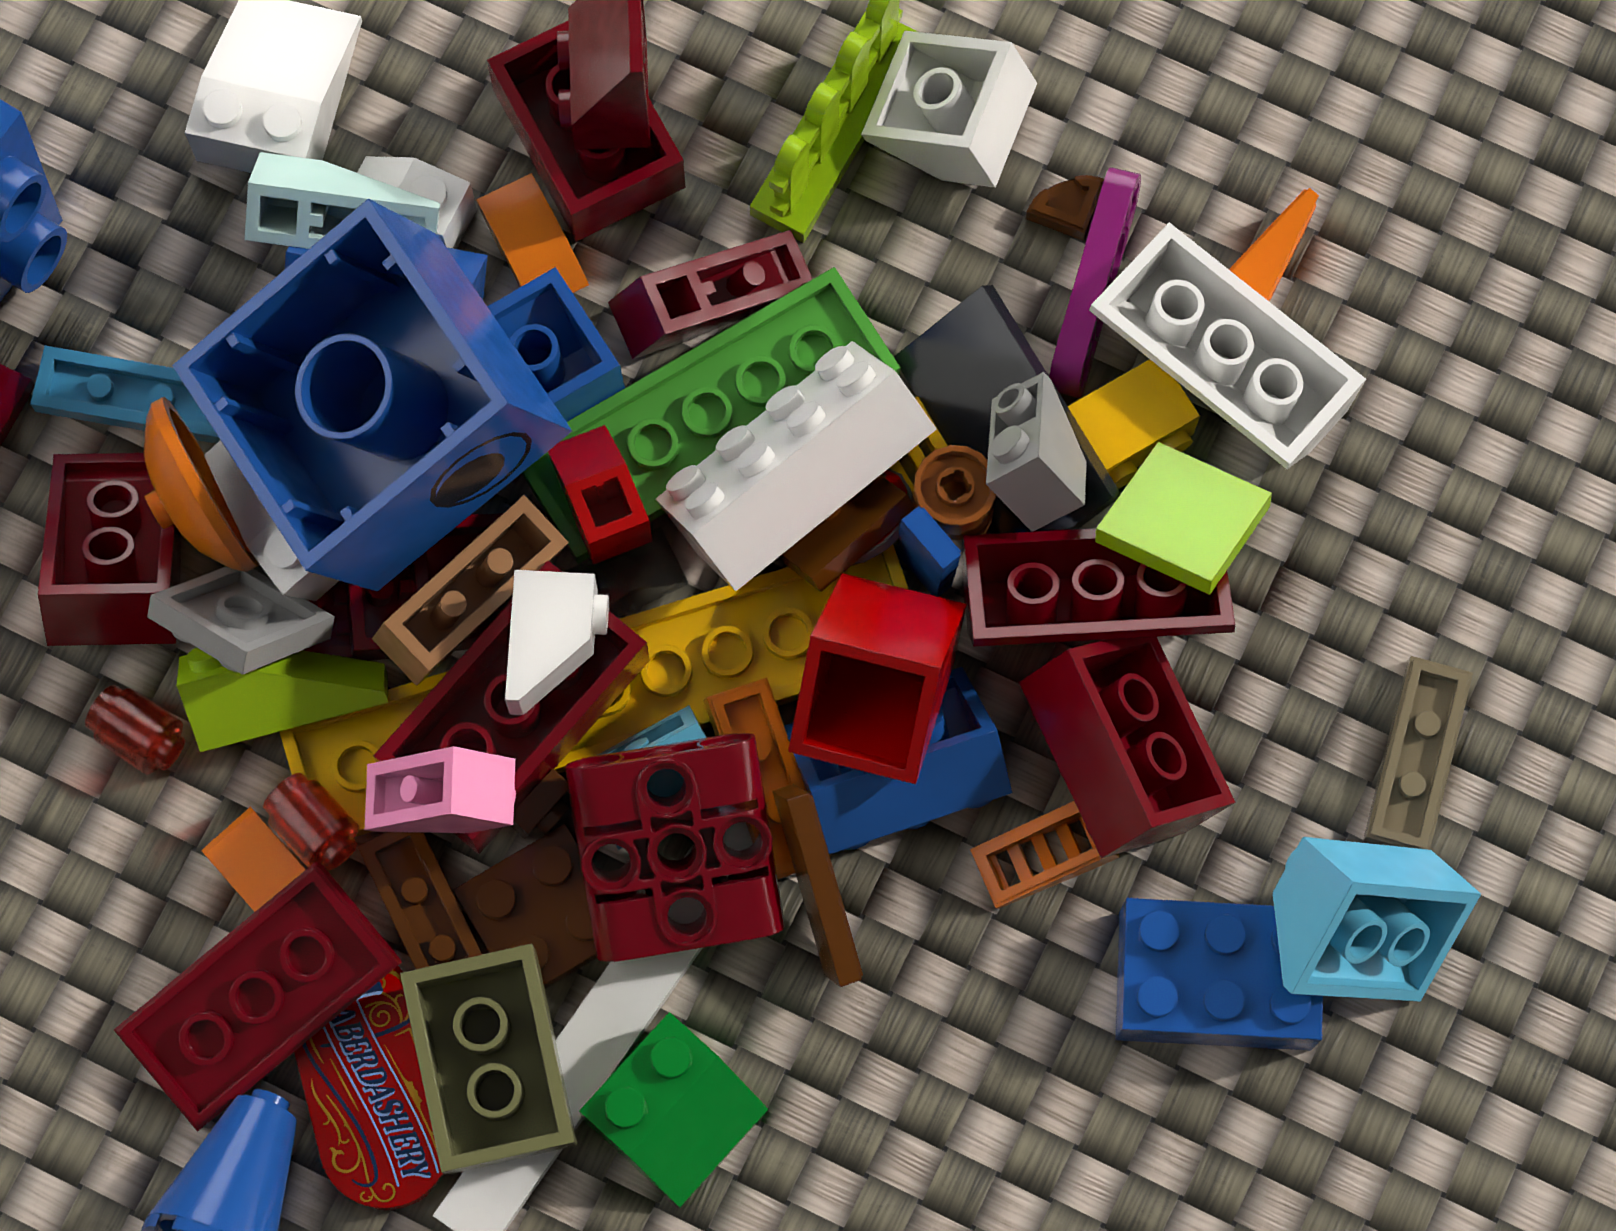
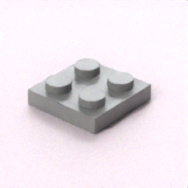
(240, 618)

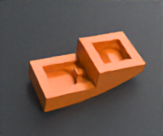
(529, 233)

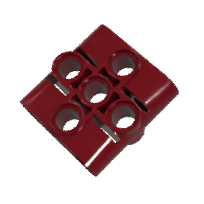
(633, 902)

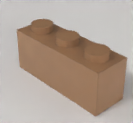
(468, 590)

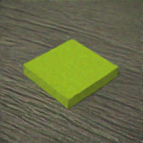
(1183, 518)

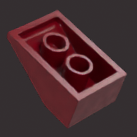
(606, 74)
(104, 553)

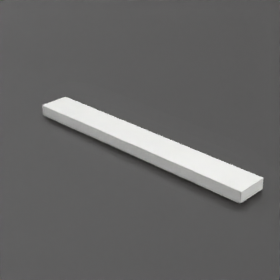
(589, 1053)

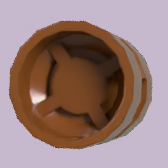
(955, 491)

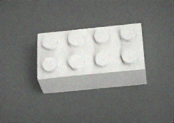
(795, 463)

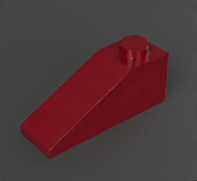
(707, 293)

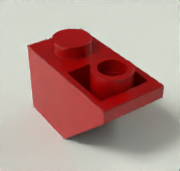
(600, 494)

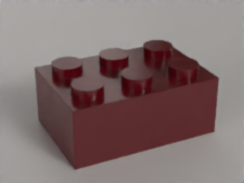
(585, 184)
(1126, 743)

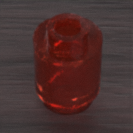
(135, 729)
(311, 821)

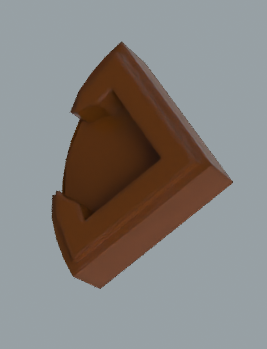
(1067, 205)

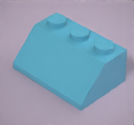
(1367, 919)

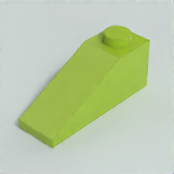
(275, 697)

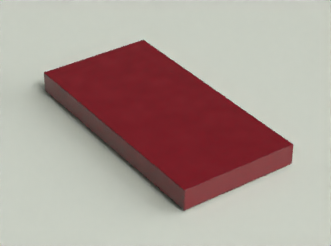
(257, 995)

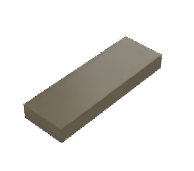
(1418, 755)

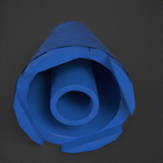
(235, 1173)

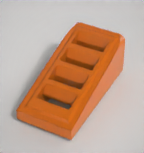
(1270, 254)
(1053, 873)

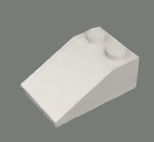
(272, 83)

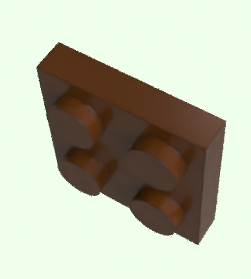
(535, 901)

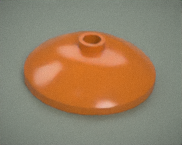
(188, 491)

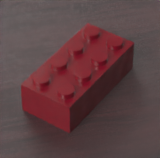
(472, 714)

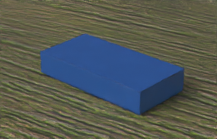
(928, 551)

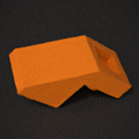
(253, 859)

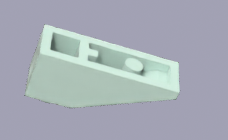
(304, 198)

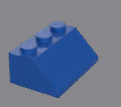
(559, 344)
(959, 772)

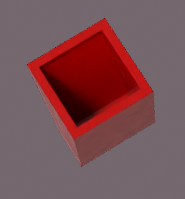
(876, 677)

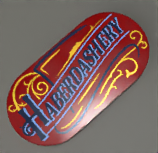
(371, 1101)

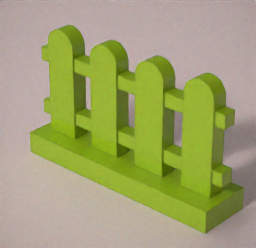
(832, 125)

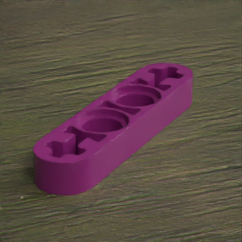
(1095, 273)

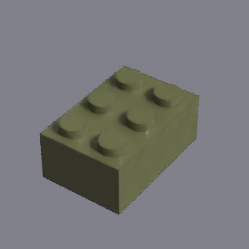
(488, 1059)

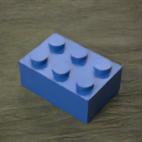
(1208, 978)

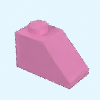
(440, 792)

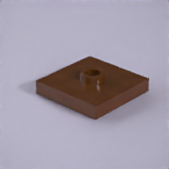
(848, 533)

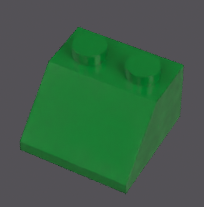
(673, 1110)

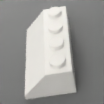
(1229, 346)

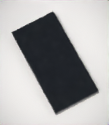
(968, 363)

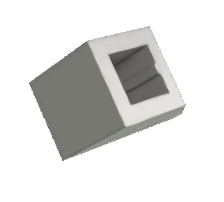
(1034, 454)

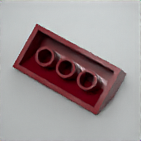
(1077, 590)

